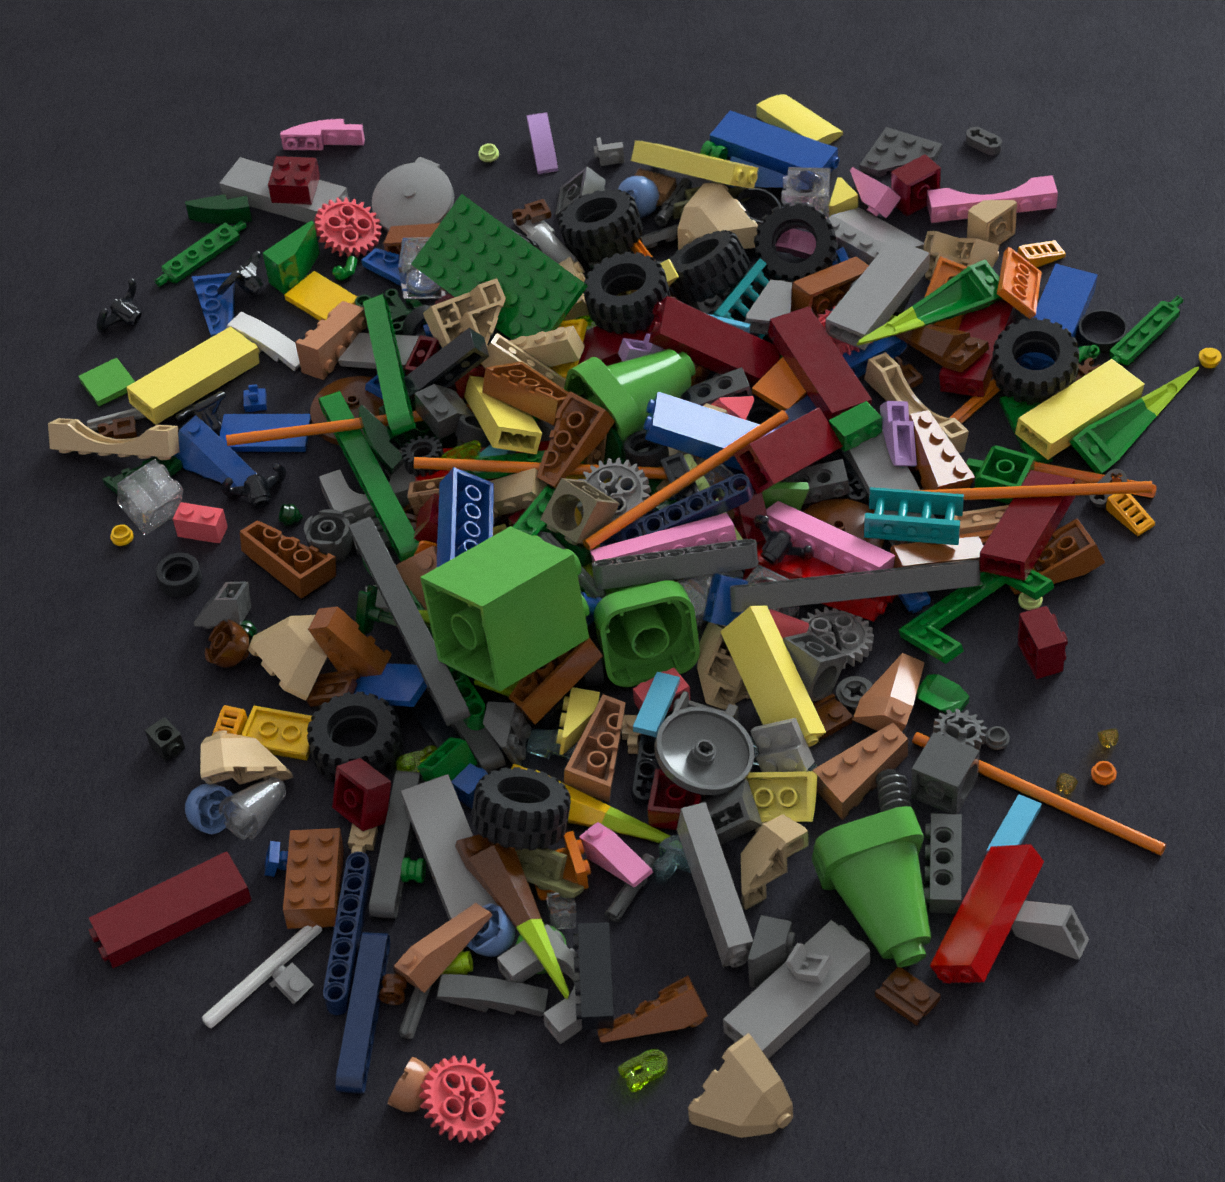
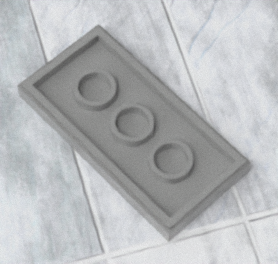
(361, 354)

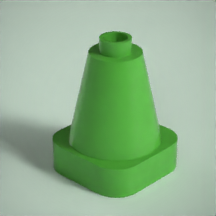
(629, 385)
(646, 631)
(880, 880)

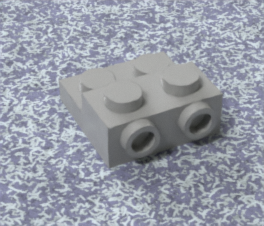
(782, 747)

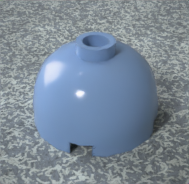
(644, 193)
(203, 808)
(495, 935)

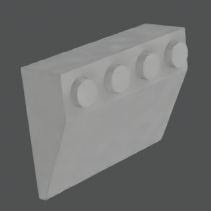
(865, 234)

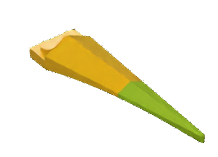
(588, 811)

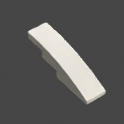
(267, 339)

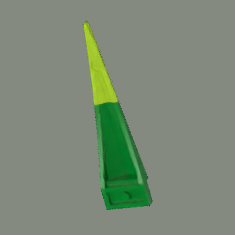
(965, 293)
(1111, 436)

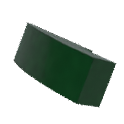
(219, 210)
(380, 441)

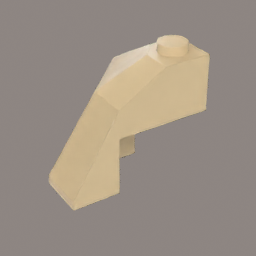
(712, 211)
(960, 250)
(471, 310)
(290, 654)
(717, 670)
(238, 758)
(767, 856)
(743, 1095)

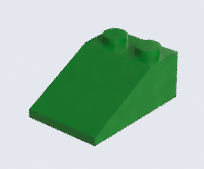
(292, 258)

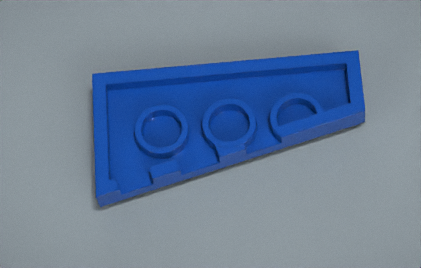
(384, 264)
(216, 308)

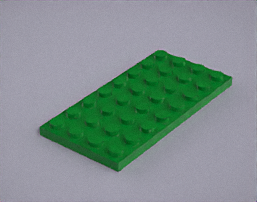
(477, 248)

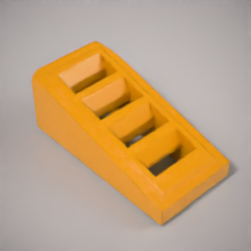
(1036, 253)
(1118, 502)
(231, 717)

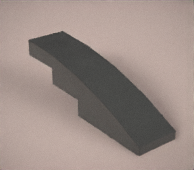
(492, 993)

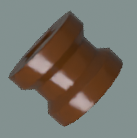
(393, 989)

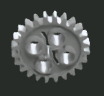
(630, 477)
(850, 632)

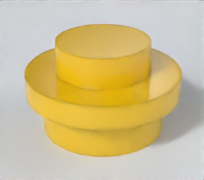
(1210, 357)
(121, 535)

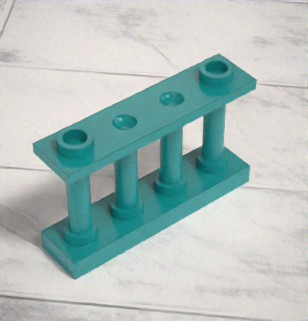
(743, 288)
(914, 529)

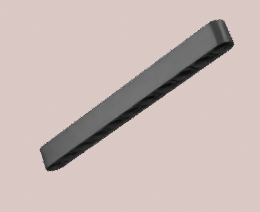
(855, 585)
(409, 621)

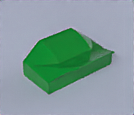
(942, 693)

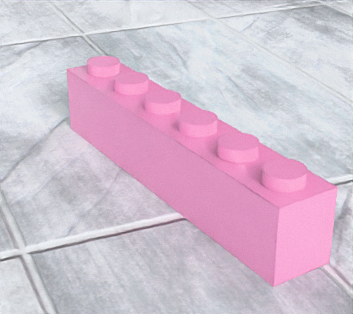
(697, 533)
(827, 541)

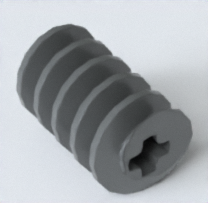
(892, 790)

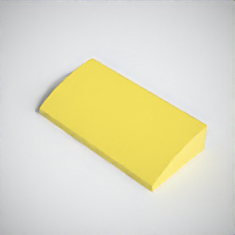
(794, 117)
(784, 794)

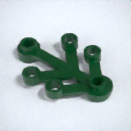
(398, 311)

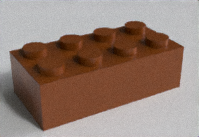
(313, 877)

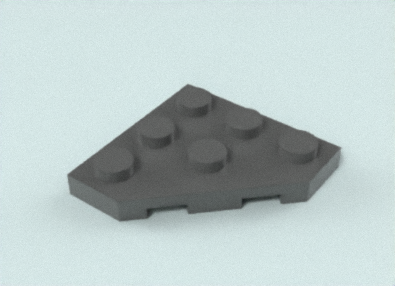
(895, 150)

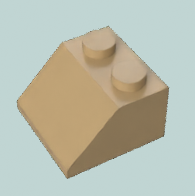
(992, 220)

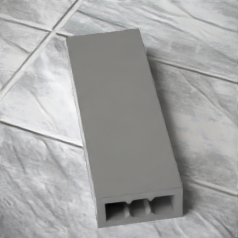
(252, 179)
(877, 292)
(875, 469)
(438, 825)
(714, 885)
(786, 1004)

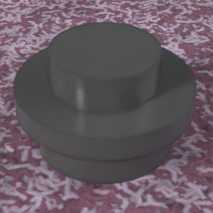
(997, 738)

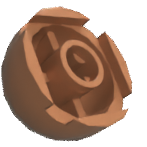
(407, 1090)

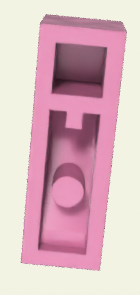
(874, 194)
(614, 855)

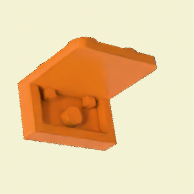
(575, 868)

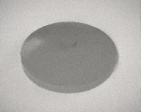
(412, 196)

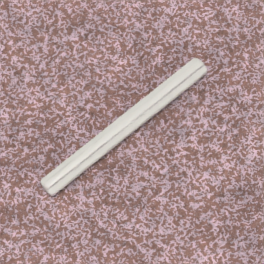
(260, 975)

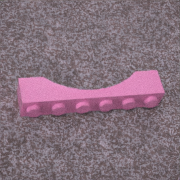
(950, 205)

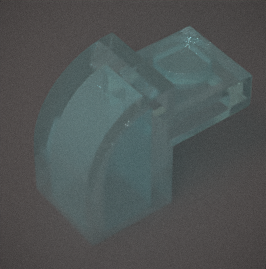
(670, 858)

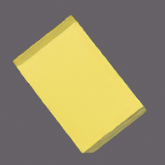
(843, 198)

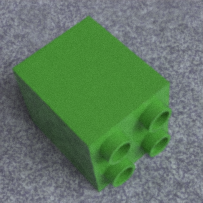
(506, 607)

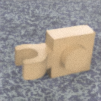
(628, 734)
(362, 840)

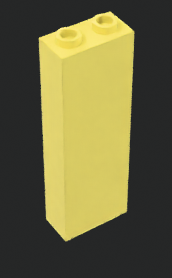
(694, 164)
(193, 375)
(1070, 411)
(502, 423)
(770, 672)

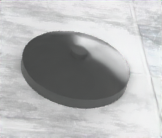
(704, 750)

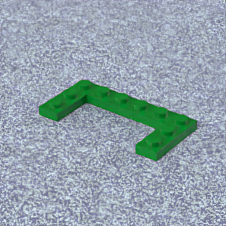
(925, 628)

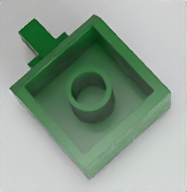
(1001, 469)

